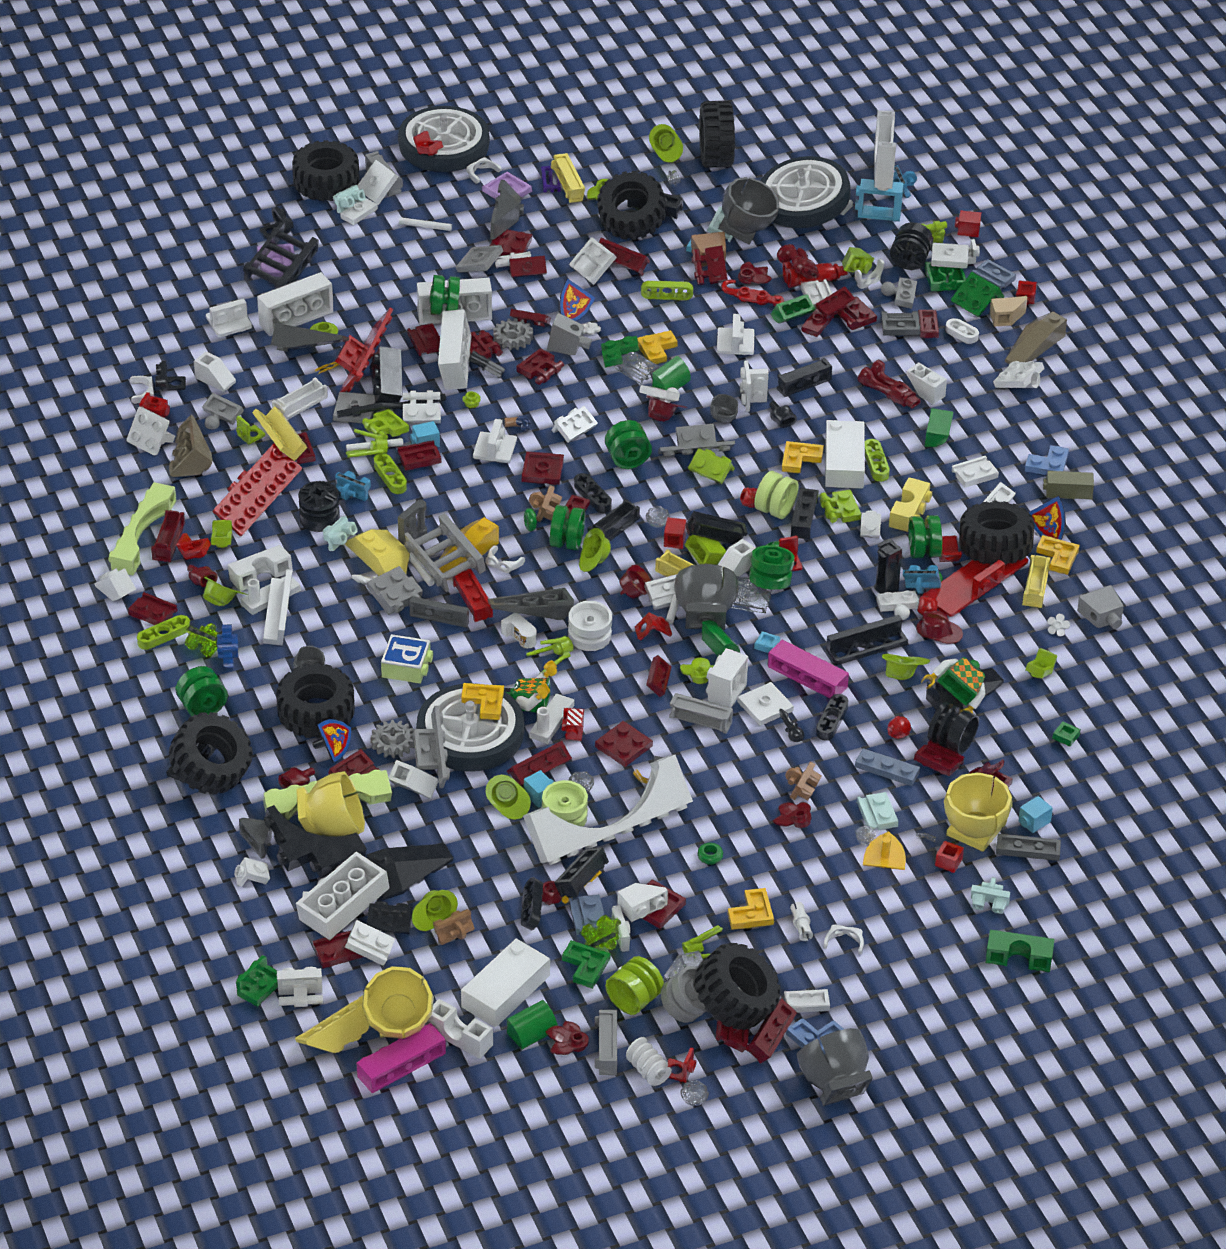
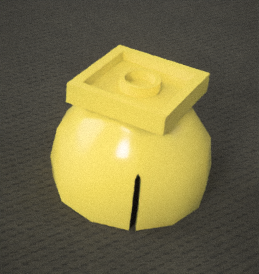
(327, 811)
(973, 811)
(397, 1002)

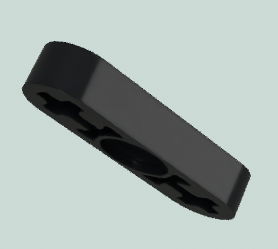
(601, 501)
(832, 723)
(531, 903)

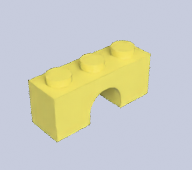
(913, 503)

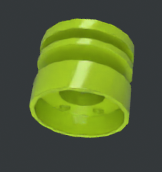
(634, 985)

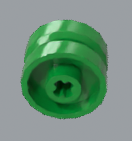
(444, 295)
(628, 444)
(567, 527)
(925, 536)
(771, 567)
(201, 691)

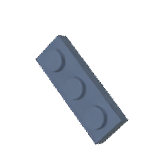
(887, 767)

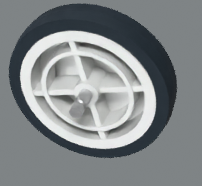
(459, 129)
(808, 191)
(473, 741)

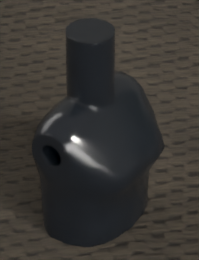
(782, 415)

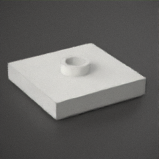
(377, 182)
(949, 255)
(764, 703)

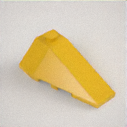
(482, 535)

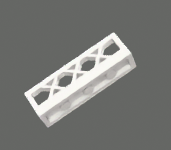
(277, 610)

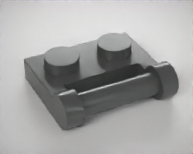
(900, 323)
(407, 521)

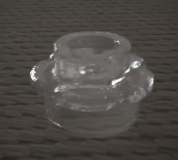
(673, 178)
(865, 835)

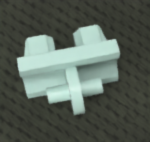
(348, 198)
(339, 532)
(990, 893)

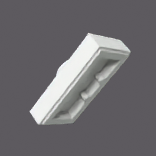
(359, 211)
(623, 929)
(808, 1000)

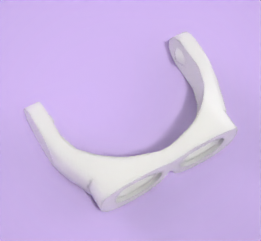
(485, 164)
(864, 283)
(144, 380)
(511, 565)
(856, 935)

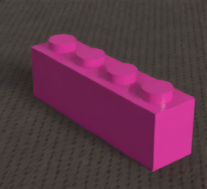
(807, 669)
(401, 1058)

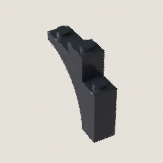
(303, 847)

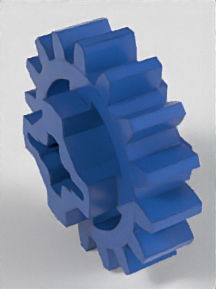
(227, 646)

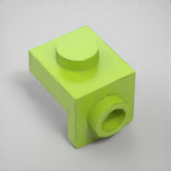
(221, 533)
(1043, 664)

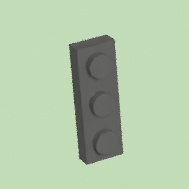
(439, 612)
(1028, 847)

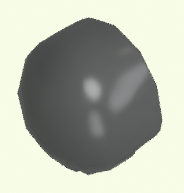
(724, 408)
(309, 655)

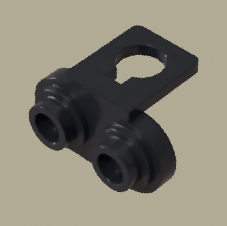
(279, 216)
(162, 380)

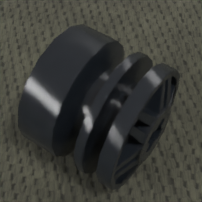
(911, 246)
(318, 505)
(953, 728)

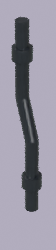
(357, 410)

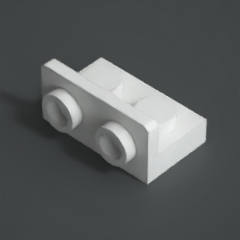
(575, 424)

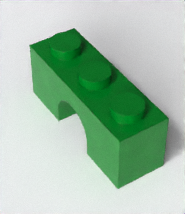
(1006, 944)

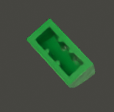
(792, 309)
(672, 374)
(938, 427)
(716, 638)
(531, 1024)

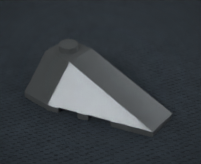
(506, 211)
(298, 338)
(547, 604)

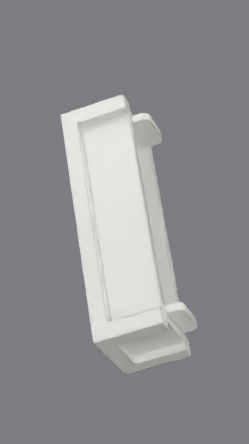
(301, 398)

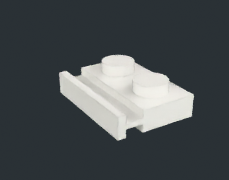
(816, 290)
(975, 471)
(661, 591)
(370, 942)

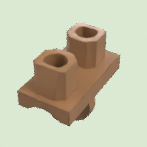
(545, 502)
(796, 777)
(453, 927)

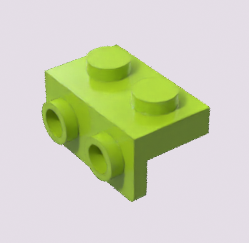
(711, 466)

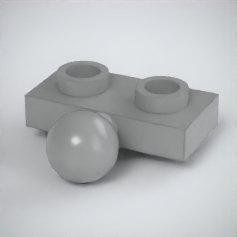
(904, 292)
(220, 409)

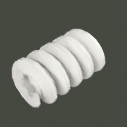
(648, 1062)

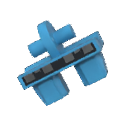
(907, 179)
(350, 486)
(922, 579)

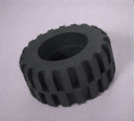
(717, 134)
(325, 169)
(635, 223)
(996, 532)
(312, 683)
(197, 770)
(721, 995)

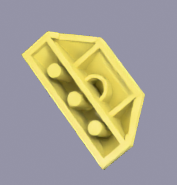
(379, 550)
(338, 1029)

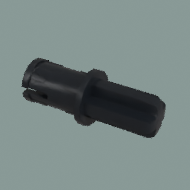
(486, 364)

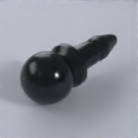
(795, 733)

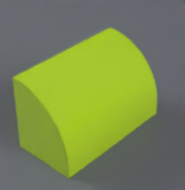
(705, 550)

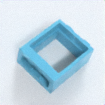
(875, 212)

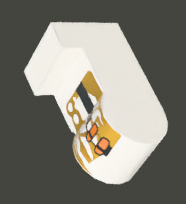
(519, 629)

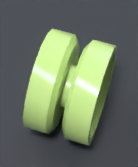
(776, 494)
(567, 801)

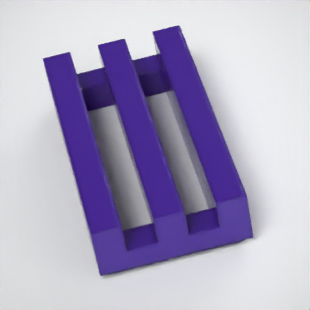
(551, 187)

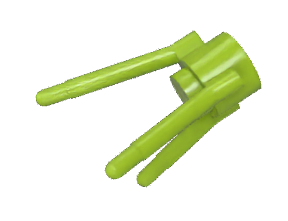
(378, 446)
(561, 646)
(695, 944)

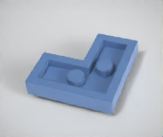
(1054, 461)
(804, 1033)

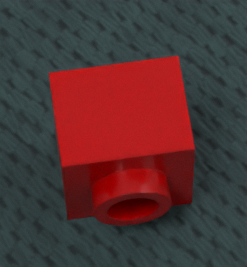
(949, 856)

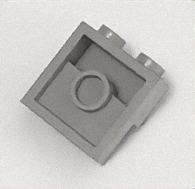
(394, 590)

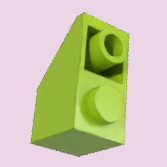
(857, 260)

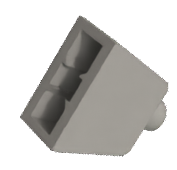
(567, 336)
(1101, 607)

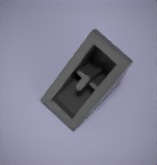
(256, 835)

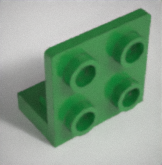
(976, 294)

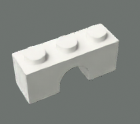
(271, 561)
(474, 1038)

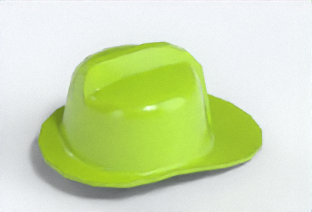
(666, 143)
(594, 550)
(218, 594)
(901, 666)
(508, 797)
(432, 907)

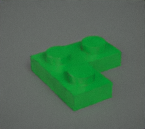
(613, 350)
(590, 962)

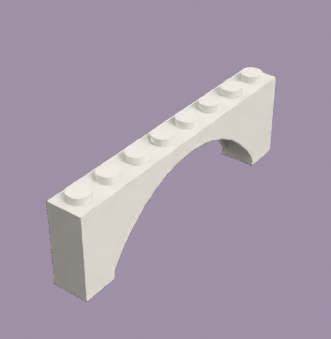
(884, 150)
(663, 793)

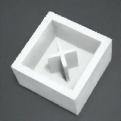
(727, 678)

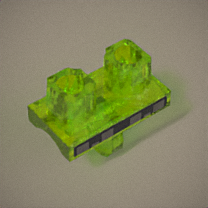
(206, 636)
(603, 936)

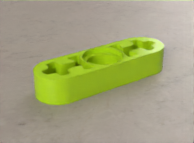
(679, 295)
(875, 465)
(401, 485)
(151, 637)

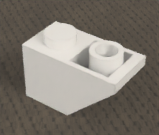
(213, 372)
(927, 383)
(738, 557)
(115, 584)
(413, 779)
(641, 899)

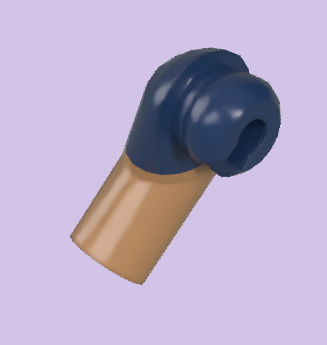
(517, 421)

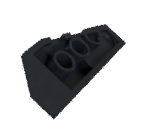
(938, 694)
(409, 865)

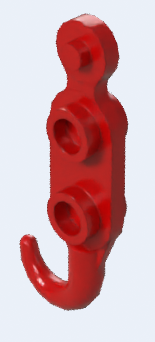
(751, 295)

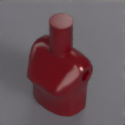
(197, 575)
(295, 777)

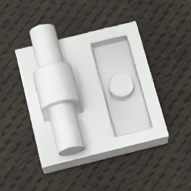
(300, 984)

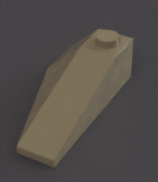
(1038, 337)
(191, 452)

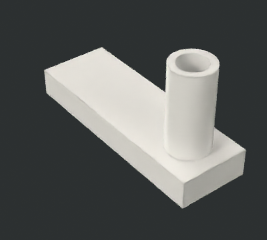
(258, 598)
(550, 718)

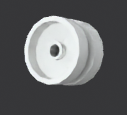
(590, 625)

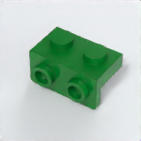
(257, 982)

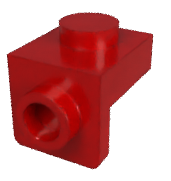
(426, 145)
(1028, 289)
(193, 549)

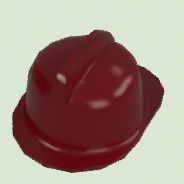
(661, 410)
(634, 581)
(938, 627)

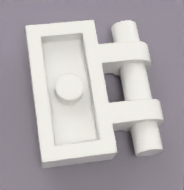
(421, 413)

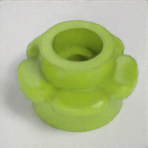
(471, 399)

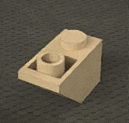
(1007, 310)

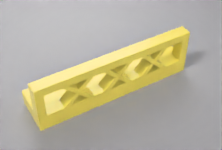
(281, 432)

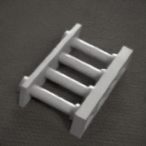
(455, 538)

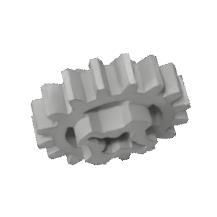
(513, 334)
(392, 738)

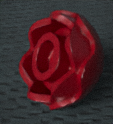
(550, 893)

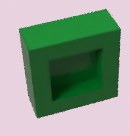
(1066, 734)

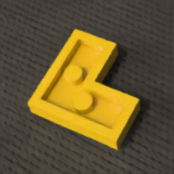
(654, 345)
(799, 452)
(1061, 551)
(488, 696)
(755, 914)

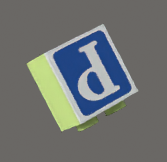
(406, 659)

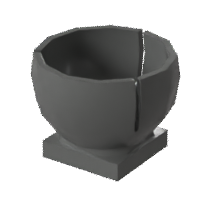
(748, 209)
(701, 593)
(841, 1070)

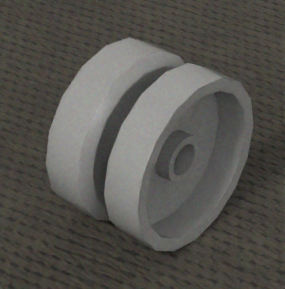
(681, 997)

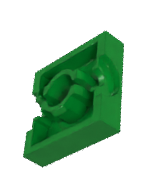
(937, 277)

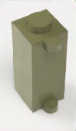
(1069, 484)

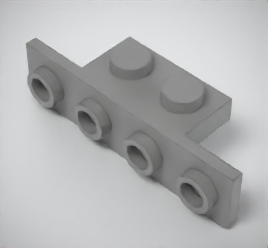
(694, 437)
(430, 748)

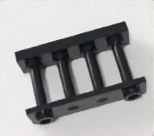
(290, 272)

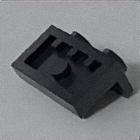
(390, 917)

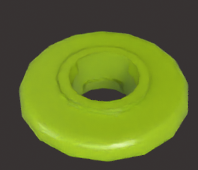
(325, 327)

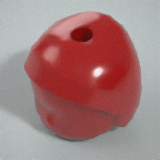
(748, 497)
(927, 604)
(899, 727)

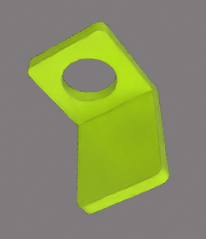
(243, 431)

